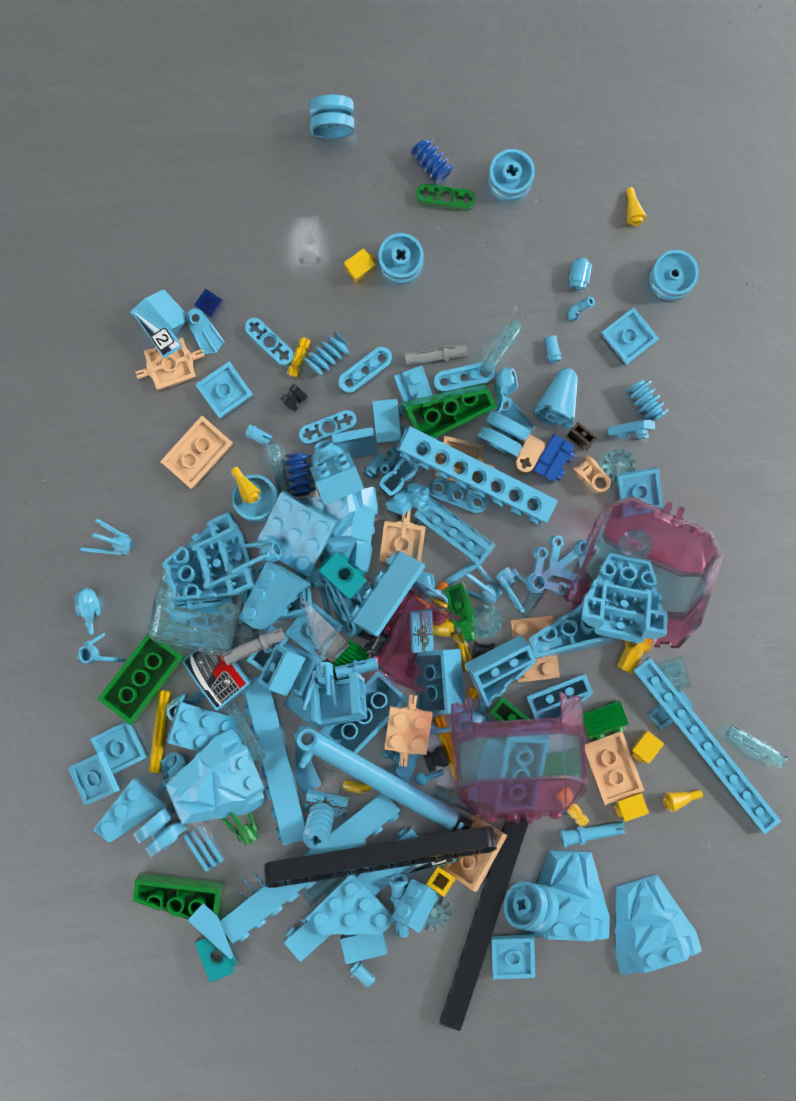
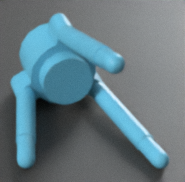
(120, 544)
(270, 552)
(507, 580)
(318, 581)
(490, 592)
(90, 654)
(325, 675)

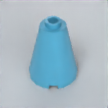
(559, 400)

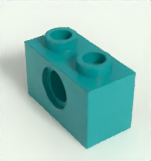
(330, 570)
(214, 968)

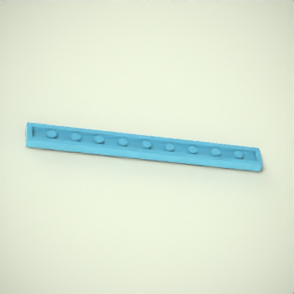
(706, 745)

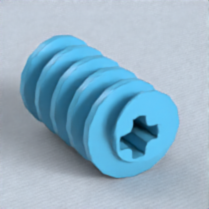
(327, 354)
(647, 400)
(318, 826)

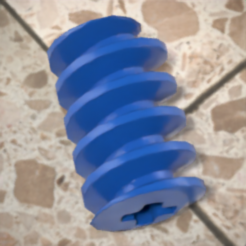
(432, 160)
(299, 474)

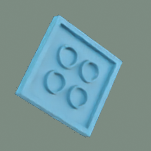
(298, 531)

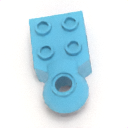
(334, 472)

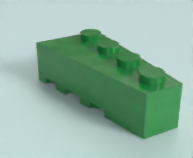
(448, 410)
(177, 894)

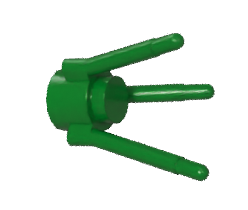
(245, 833)

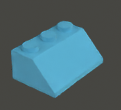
(440, 679)

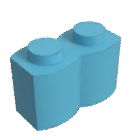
(394, 481)

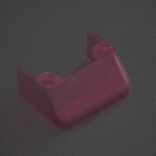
(396, 656)

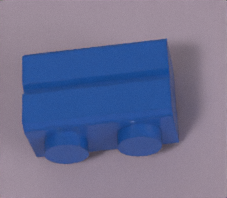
(553, 459)

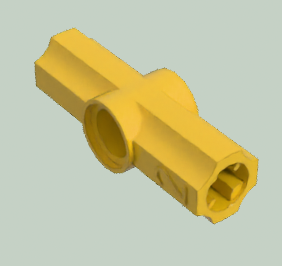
(633, 654)

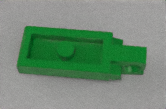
(460, 605)

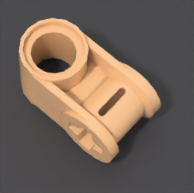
(531, 453)
(591, 474)

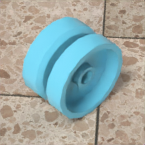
(331, 116)
(500, 177)
(405, 247)
(678, 286)
(502, 436)
(261, 509)
(160, 831)
(531, 906)

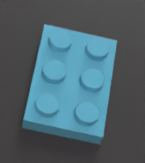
(196, 726)

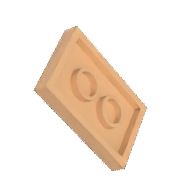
(196, 452)
(544, 667)
(613, 768)
(473, 869)

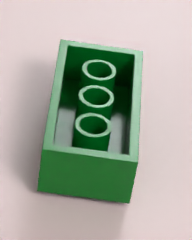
(141, 679)

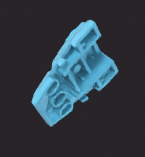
(354, 526)
(206, 562)
(625, 601)
(217, 782)
(579, 894)
(650, 928)

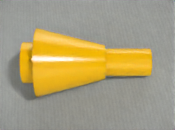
(635, 213)
(248, 491)
(445, 629)
(676, 800)

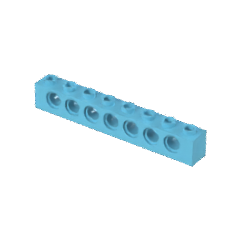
(543, 503)

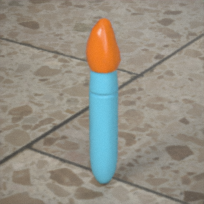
(456, 576)

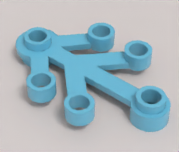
(554, 567)

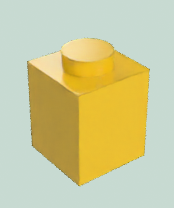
(360, 265)
(646, 747)
(631, 807)
(441, 882)

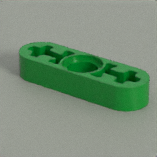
(439, 203)

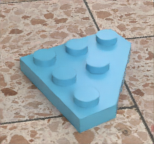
(351, 911)

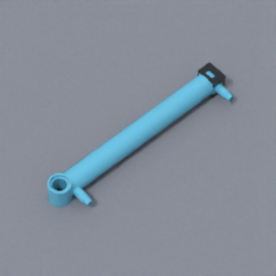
(380, 780)

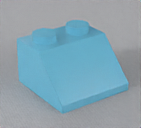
(163, 310)

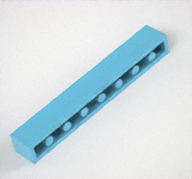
(276, 764)
(306, 938)

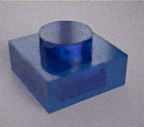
(208, 303)

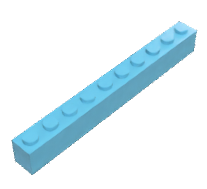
(347, 835)

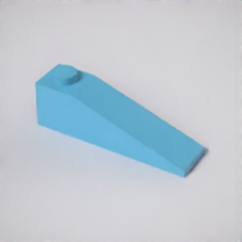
(566, 636)

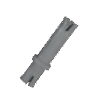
(431, 355)
(254, 646)

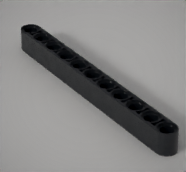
(379, 857)
(482, 926)

